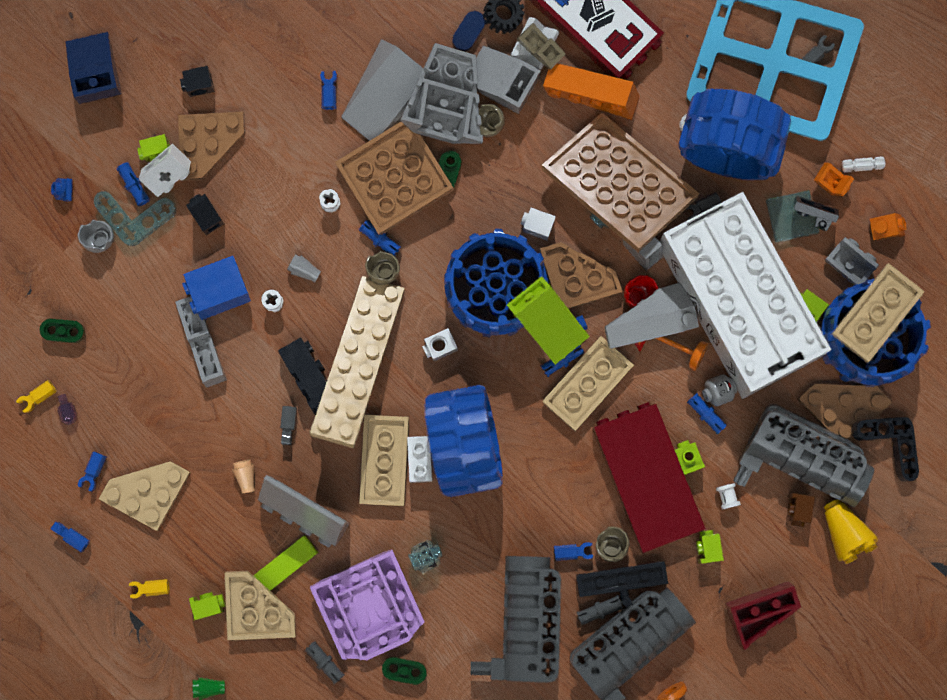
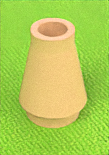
(244, 474)

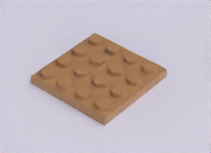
(394, 177)

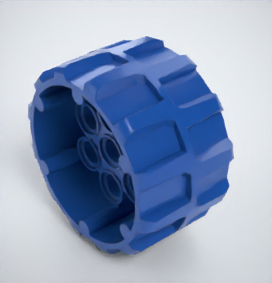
(735, 134)
(456, 269)
(868, 376)
(463, 441)

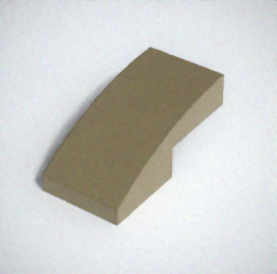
(540, 46)

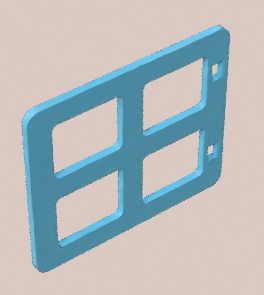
(777, 61)

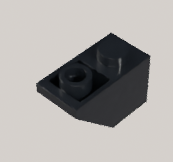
(204, 213)

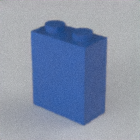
(216, 288)

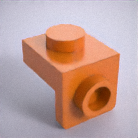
(833, 180)
(888, 226)

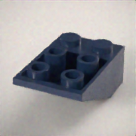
(92, 68)

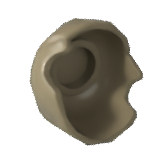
(491, 120)
(382, 268)
(612, 544)

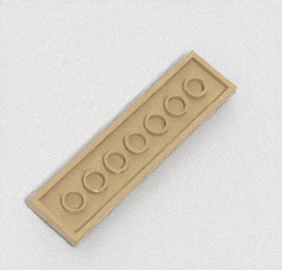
(357, 363)

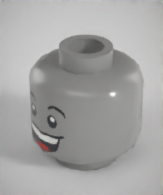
(719, 390)

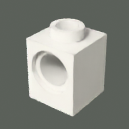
(537, 223)
(446, 337)

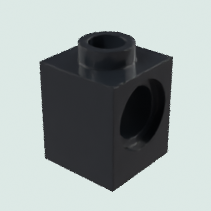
(197, 81)

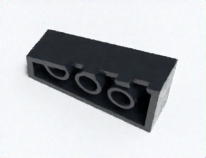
(305, 371)

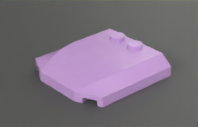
(368, 607)

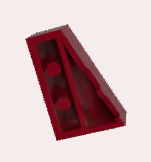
(761, 611)

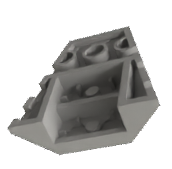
(382, 91)
(446, 98)

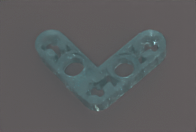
(136, 224)

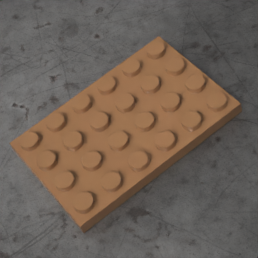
(620, 181)

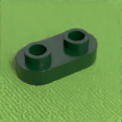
(450, 171)
(63, 330)
(404, 670)

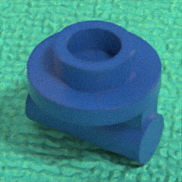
(62, 189)

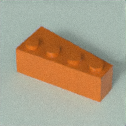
(592, 89)

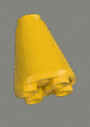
(848, 532)

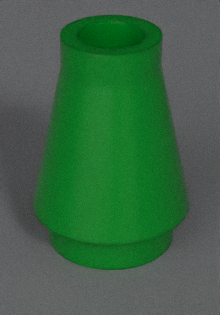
(207, 688)

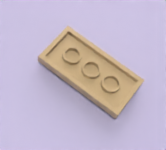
(877, 313)
(587, 383)
(384, 460)

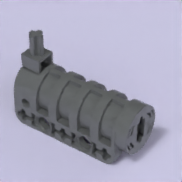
(805, 457)
(524, 623)
(633, 645)

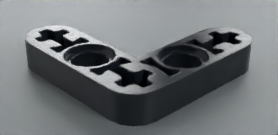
(898, 438)

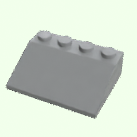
(301, 510)

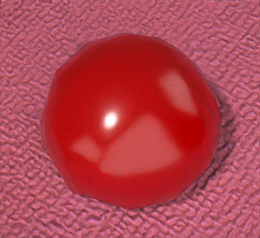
(639, 289)

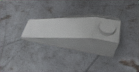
(661, 314)

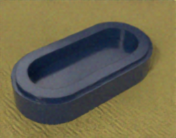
(468, 31)

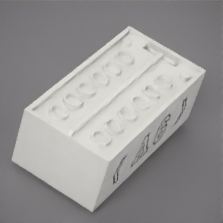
(743, 295)

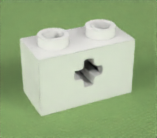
(165, 170)
(419, 459)

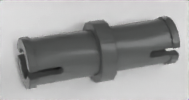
(599, 610)
(324, 662)

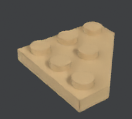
(146, 493)
(255, 610)

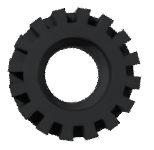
(500, 24)

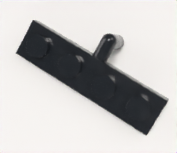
(622, 580)

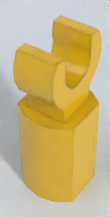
(37, 395)
(151, 588)

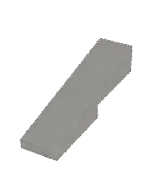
(201, 344)

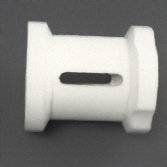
(329, 194)
(279, 301)
(728, 496)

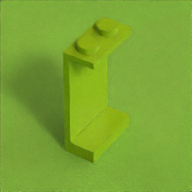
(548, 320)

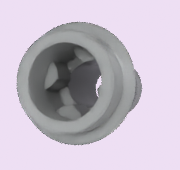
(303, 268)

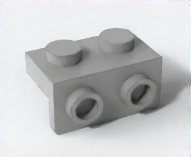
(852, 261)

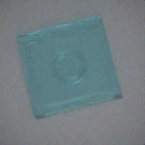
(785, 220)

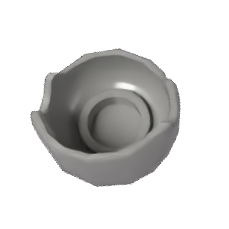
(96, 236)

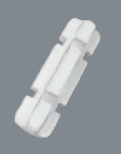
(863, 164)

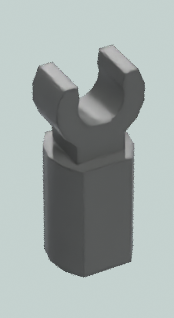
(817, 52)
(704, 204)
(288, 423)

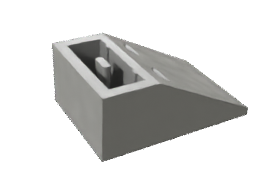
(505, 78)

